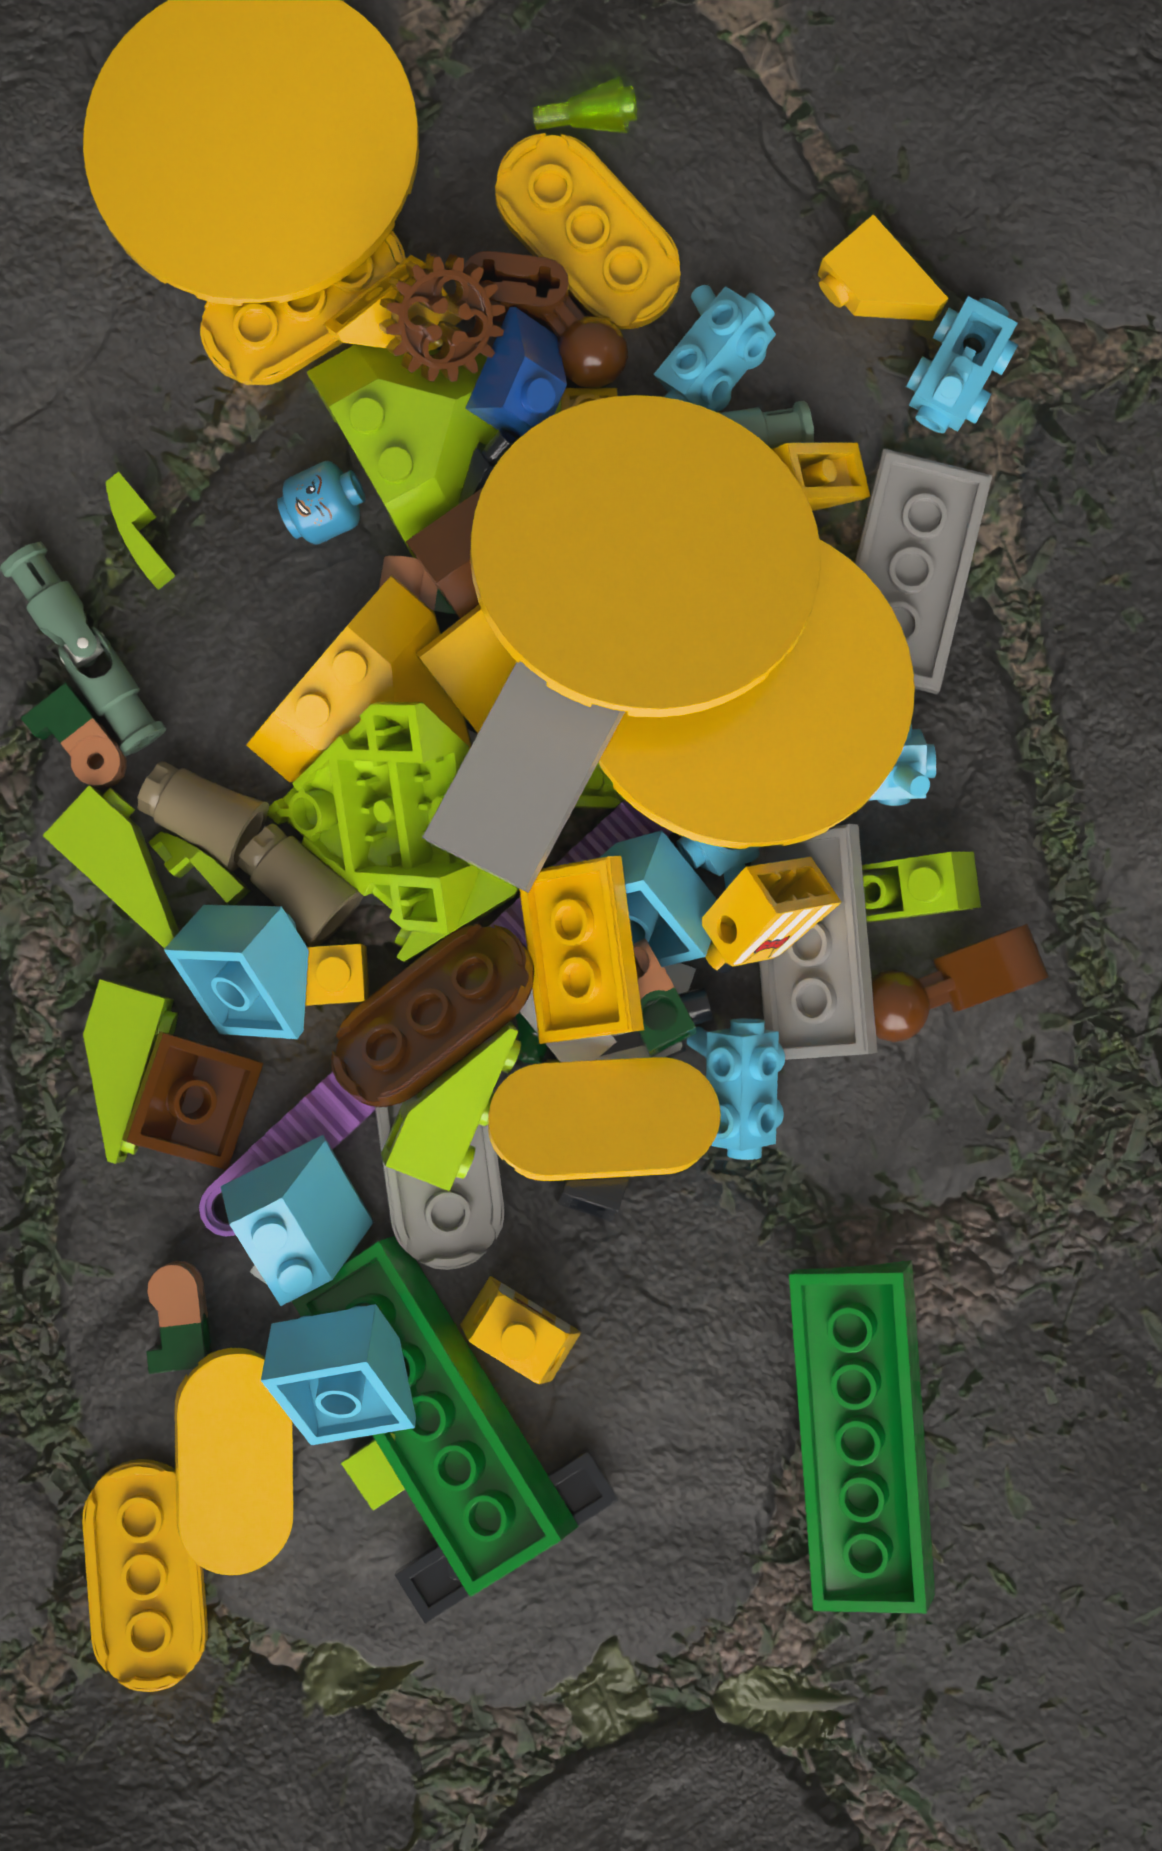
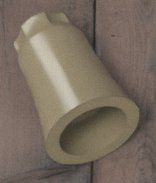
(202, 812)
(299, 883)

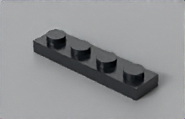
(431, 1579)

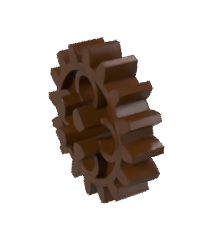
(467, 301)

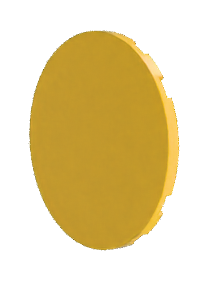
(251, 145)
(645, 555)
(792, 748)

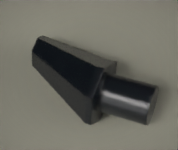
(484, 460)

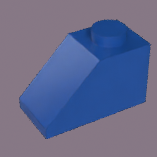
(522, 377)

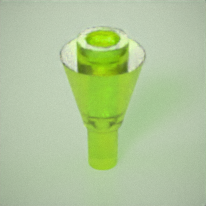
(600, 108)

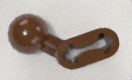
(589, 346)
(962, 979)

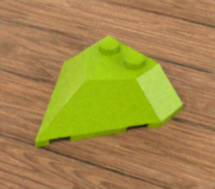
(404, 430)
(370, 806)

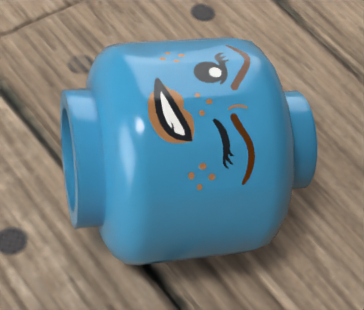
(321, 502)

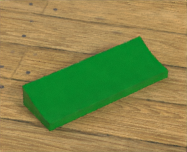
(862, 1438)
(466, 1454)

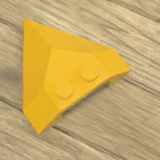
(363, 666)

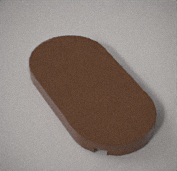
(432, 1015)

